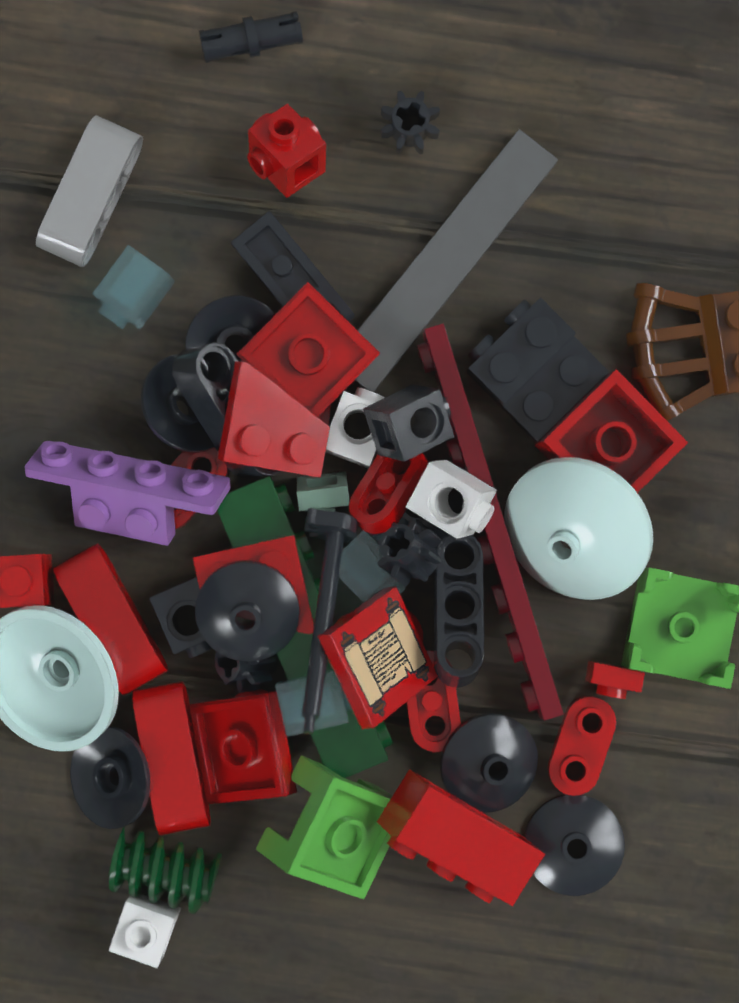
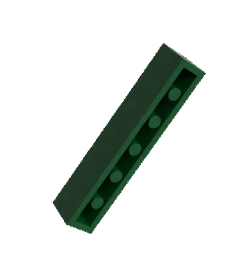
(260, 515)

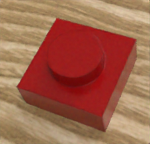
(614, 680)

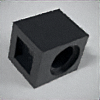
(391, 419)
(167, 607)

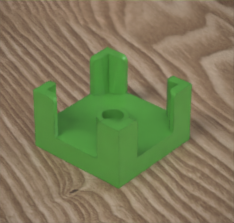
(682, 627)
(336, 834)

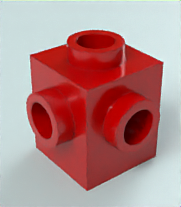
(286, 150)

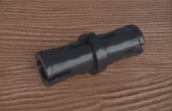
(251, 36)

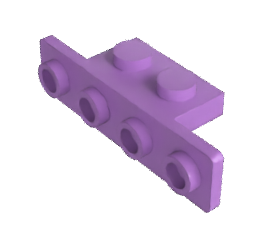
(125, 492)

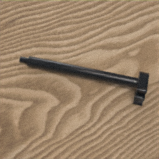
(335, 530)

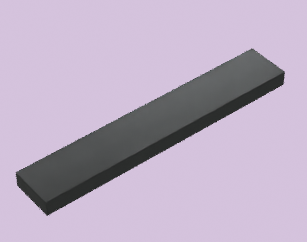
(453, 253)

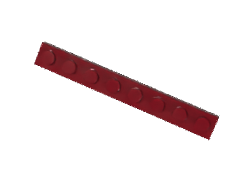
(496, 546)

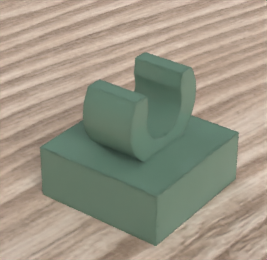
(323, 492)

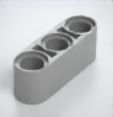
(89, 191)

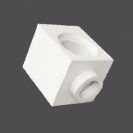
(339, 443)
(432, 493)
(144, 930)

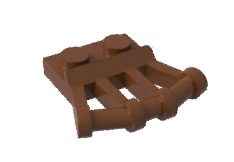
(719, 342)

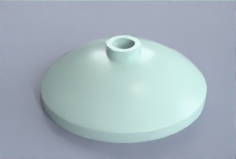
(589, 511)
(41, 696)

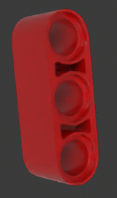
(110, 613)
(172, 758)

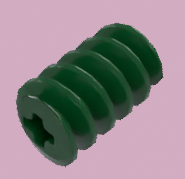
(163, 871)

